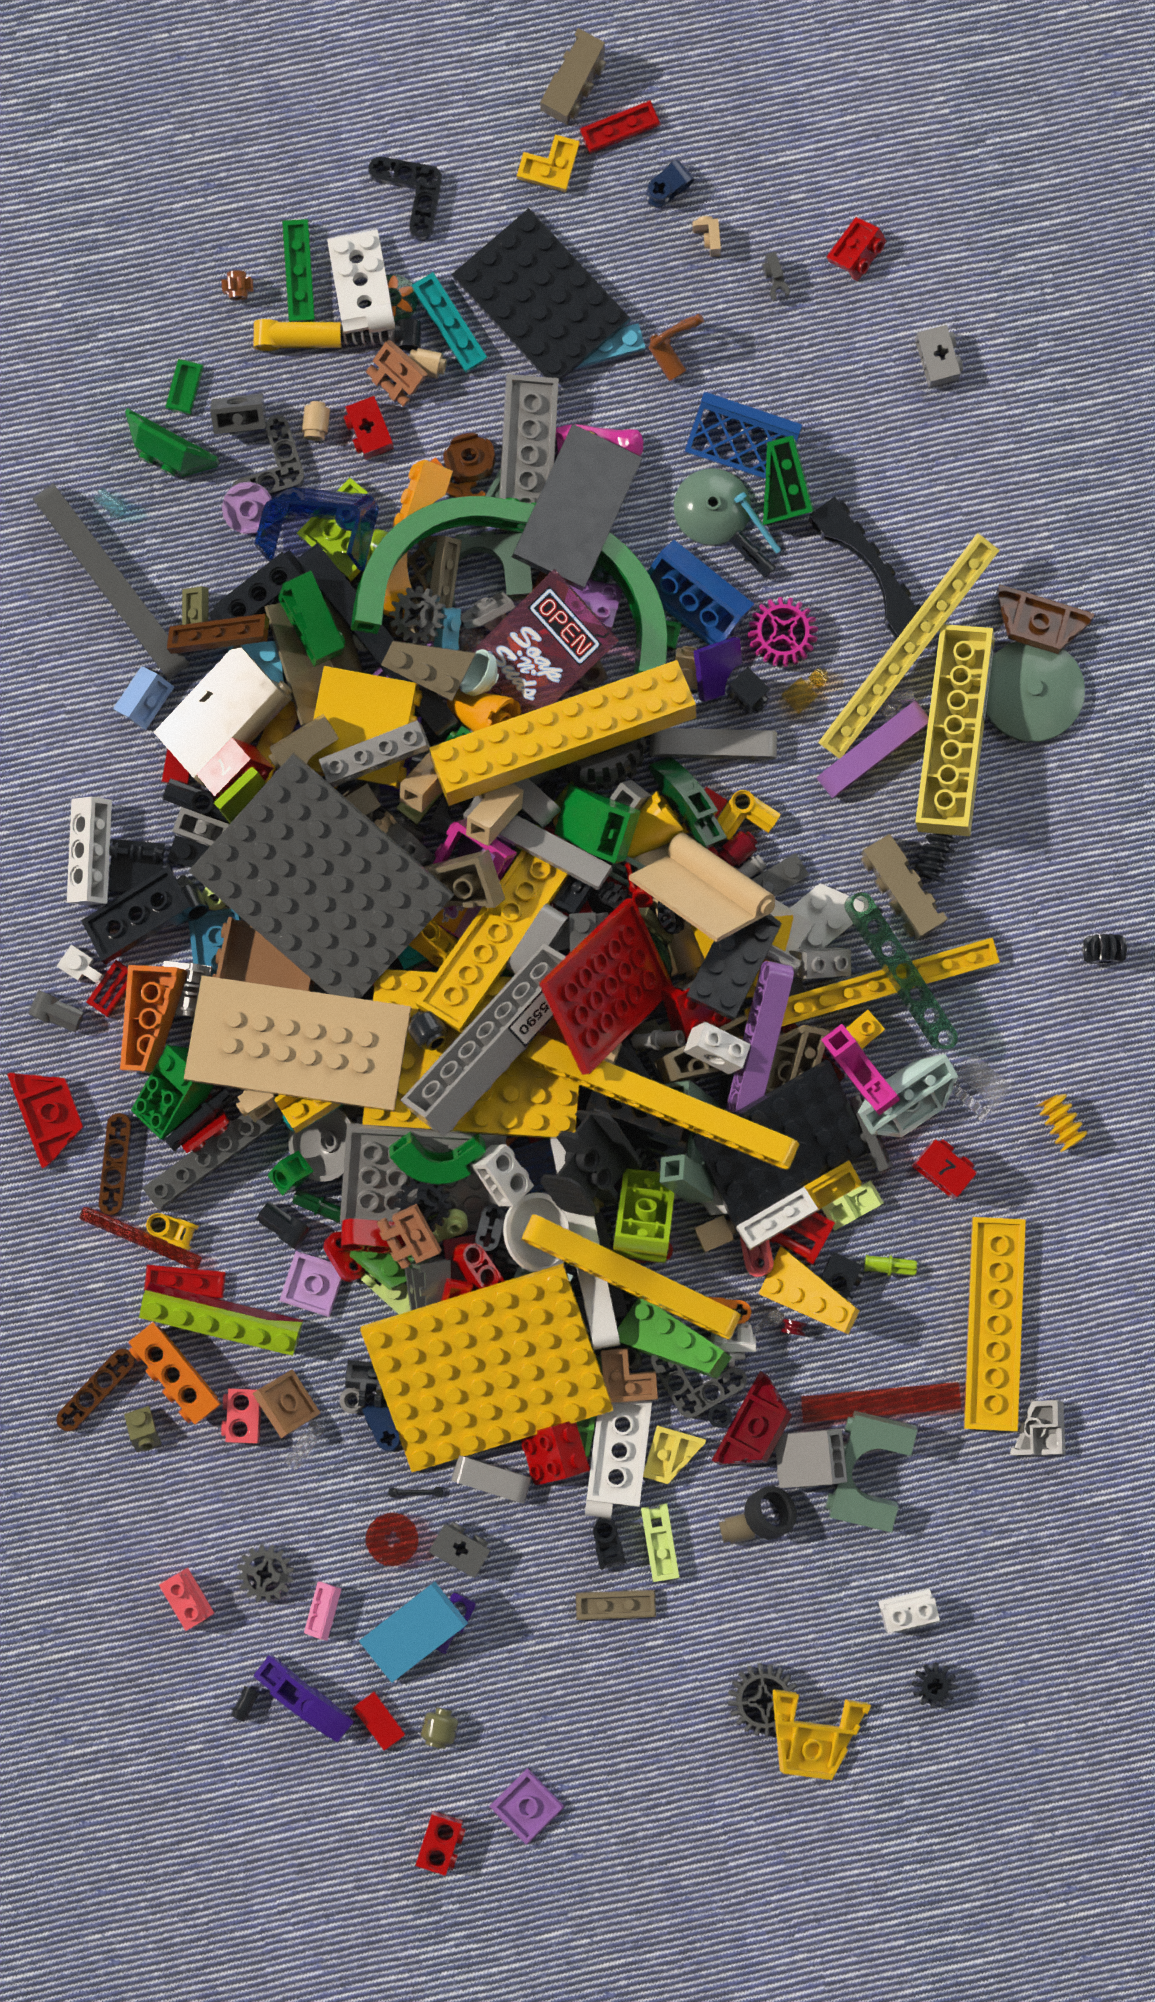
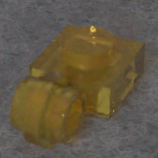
(800, 693)

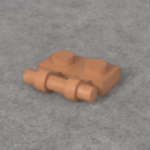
(400, 368)
(415, 1233)

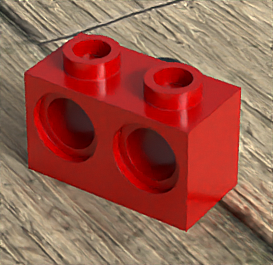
(434, 1841)

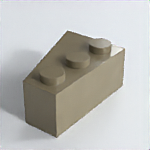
(574, 78)
(430, 666)

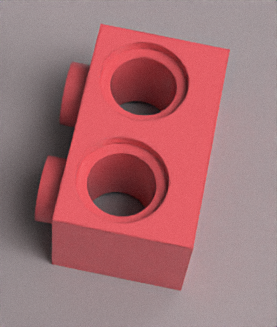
(250, 1416)

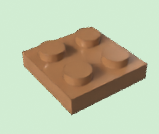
(286, 1403)

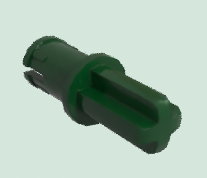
(317, 1205)

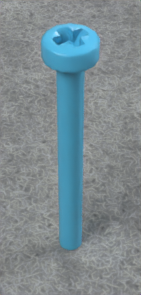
(741, 498)

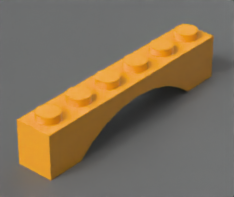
(426, 486)

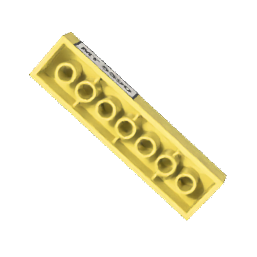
(955, 730)

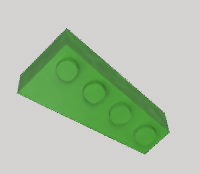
(665, 1337)

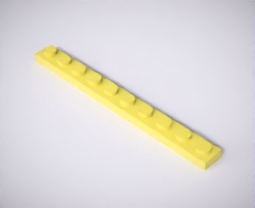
(909, 646)

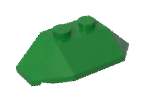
(167, 449)

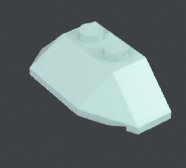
(922, 1091)

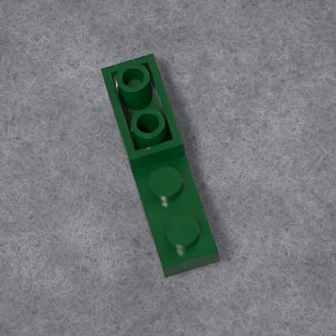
(690, 798)

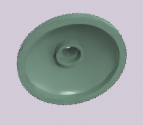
(706, 523)

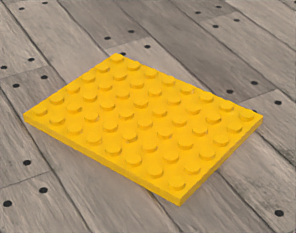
(520, 1101)
(487, 1367)

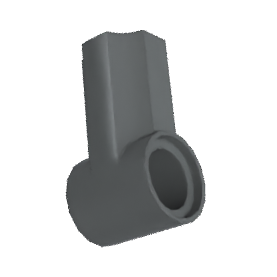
(52, 1010)

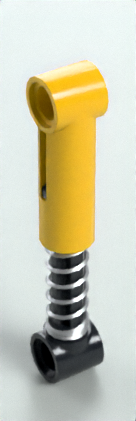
(272, 335)

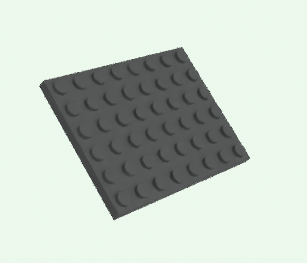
(320, 881)

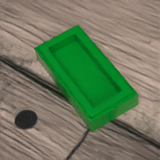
(184, 387)

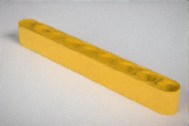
(631, 1276)

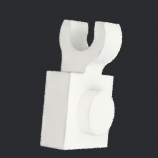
(78, 965)

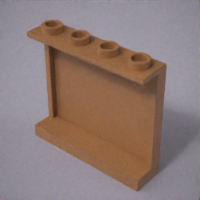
(253, 959)

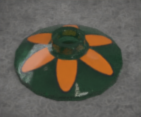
(406, 301)

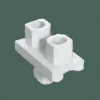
(737, 1345)

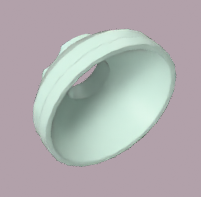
(481, 674)

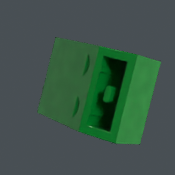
(597, 824)
(167, 1096)

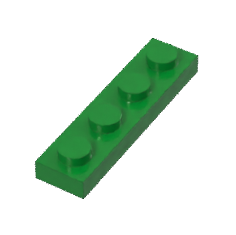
(298, 270)

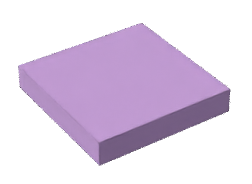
(311, 1284)

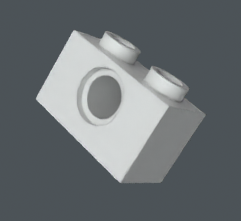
(717, 1048)

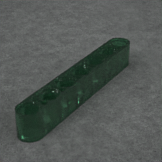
(912, 976)

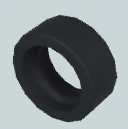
(784, 1505)

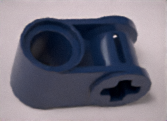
(671, 182)
(380, 1422)

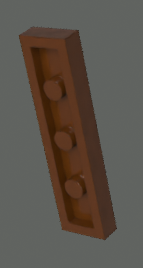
(218, 633)

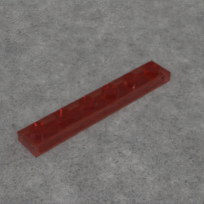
(881, 1402)

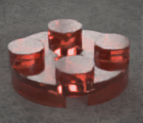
(401, 1551)

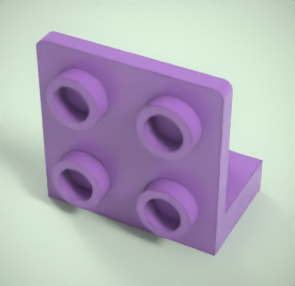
(602, 600)

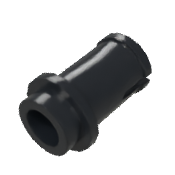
(244, 1704)

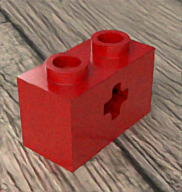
(364, 413)

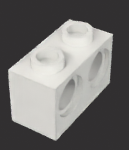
(499, 1178)

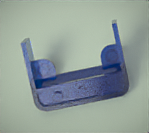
(351, 511)

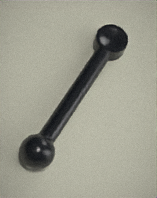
(437, 1491)

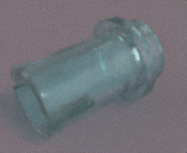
(111, 504)

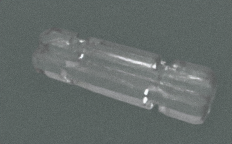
(304, 1445)

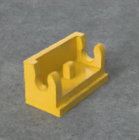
(833, 1185)

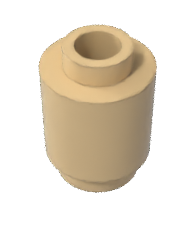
(429, 361)
(316, 421)

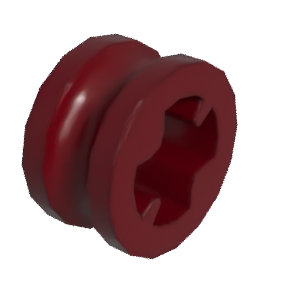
(793, 1327)

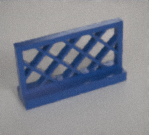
(744, 414)

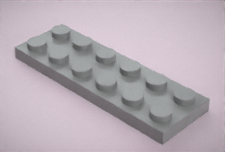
(528, 436)

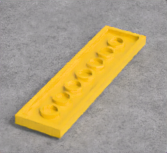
(490, 941)
(994, 1324)

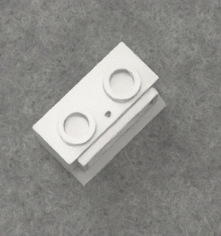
(908, 1611)

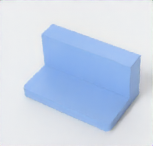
(144, 697)

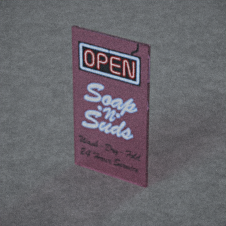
(546, 644)

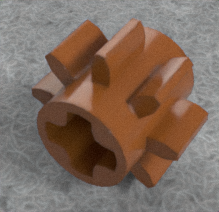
(237, 285)

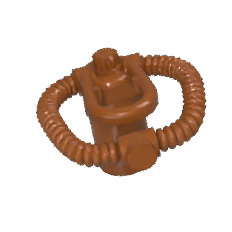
(663, 351)

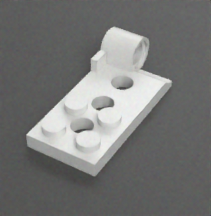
(379, 315)
(601, 1491)

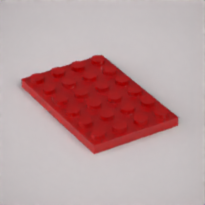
(606, 986)

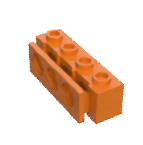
(141, 1349)

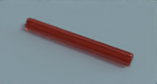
(140, 1238)

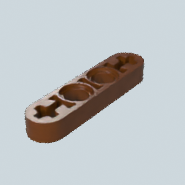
(119, 1164)
(95, 1389)

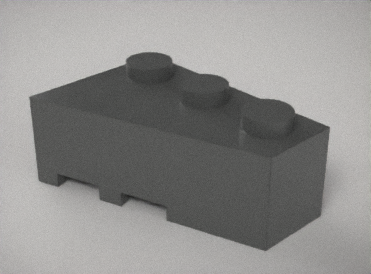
(426, 1281)

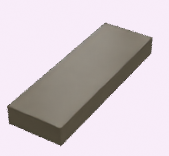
(615, 1604)

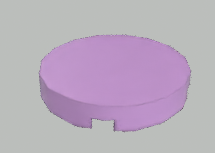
(244, 506)

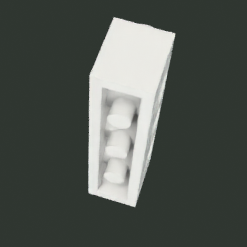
(89, 851)

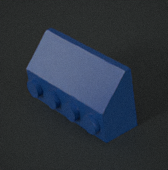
(697, 594)

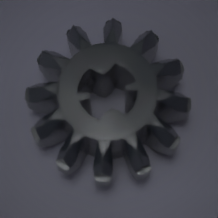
(1104, 949)
(940, 1692)

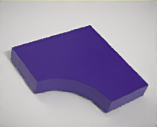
(714, 666)

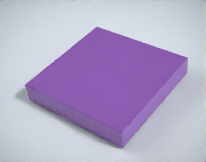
(526, 1806)

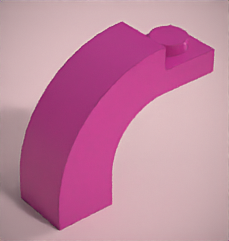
(860, 1069)

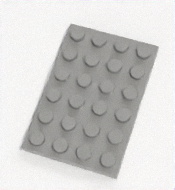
(374, 1179)

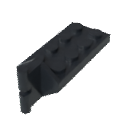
(734, 966)

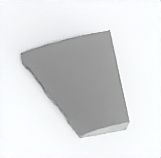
(1042, 1431)

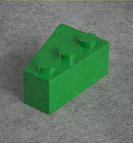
(785, 483)
(311, 619)

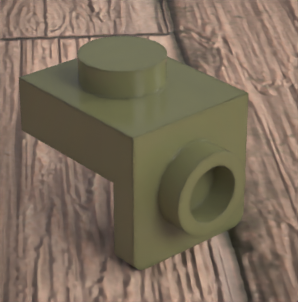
(142, 1429)

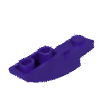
(302, 1699)

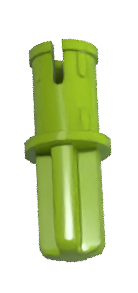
(890, 1265)

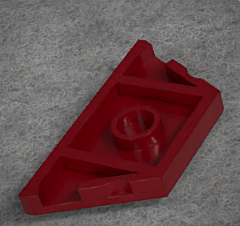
(755, 1426)

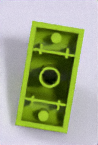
(643, 1217)

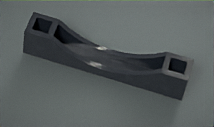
(837, 527)

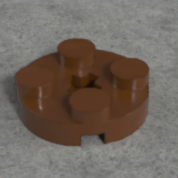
(472, 470)

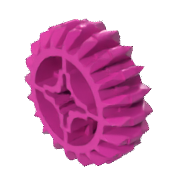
(790, 642)

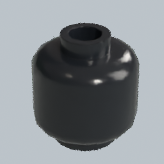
(427, 1030)

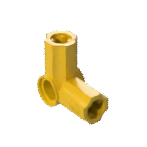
(756, 812)

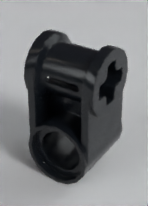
(608, 1545)

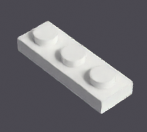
(777, 1218)

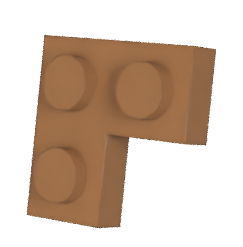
(624, 1385)

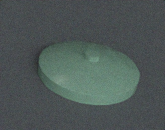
(1034, 692)

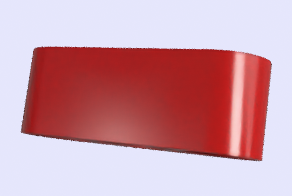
(364, 1236)
(478, 1263)

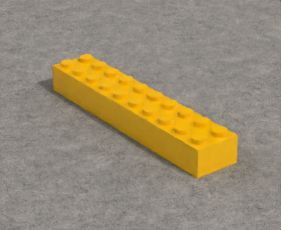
(563, 732)

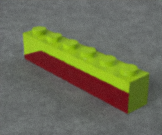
(220, 1319)

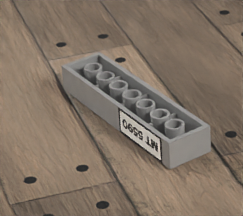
(485, 1047)

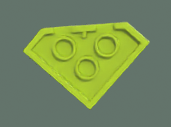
(332, 537)

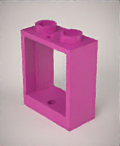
(503, 854)

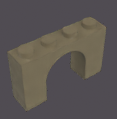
(309, 741)

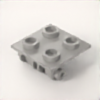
(190, 992)

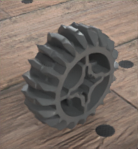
(766, 1723)

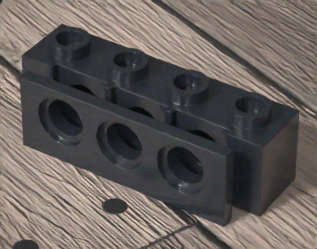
(261, 582)
(641, 1127)

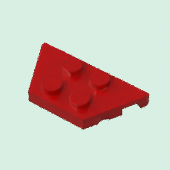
(47, 1112)

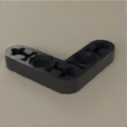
(422, 189)

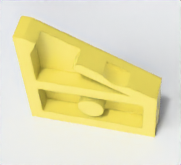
(670, 1453)

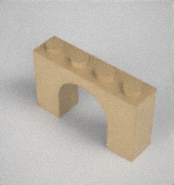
(484, 822)

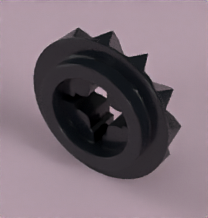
(670, 920)

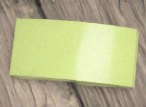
(853, 1205)

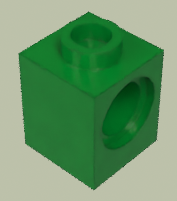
(290, 1173)

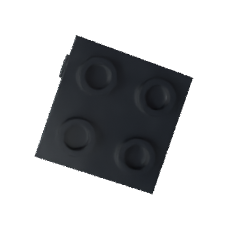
(133, 863)

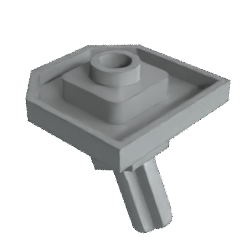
(487, 612)

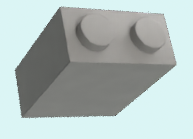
(810, 1458)

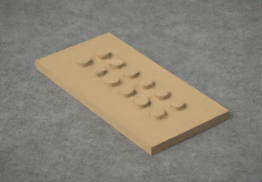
(297, 1043)

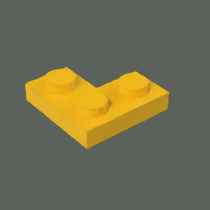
(551, 171)

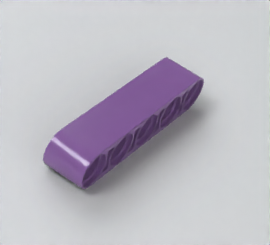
(873, 749)

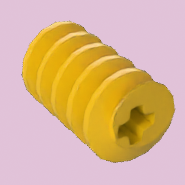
(1062, 1121)

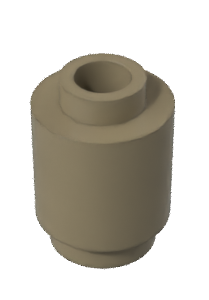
(735, 1529)

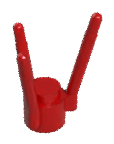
(641, 897)

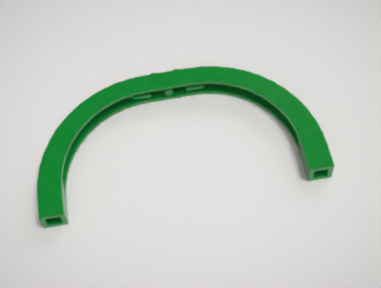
(513, 516)

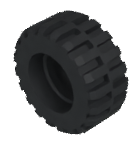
(605, 768)

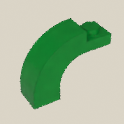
(435, 1166)

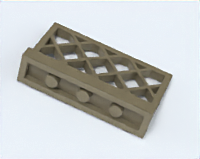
(444, 572)

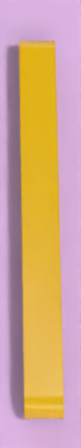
(665, 1103)

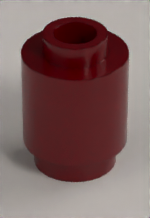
(739, 848)

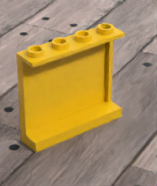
(361, 709)

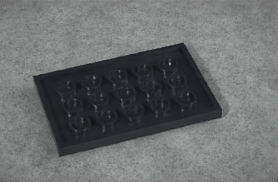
(540, 297)
(805, 1109)

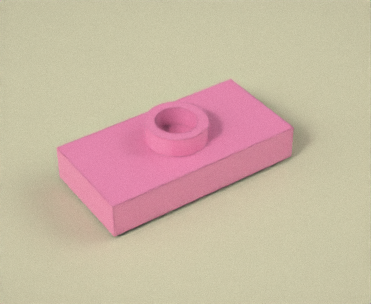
(322, 1610)

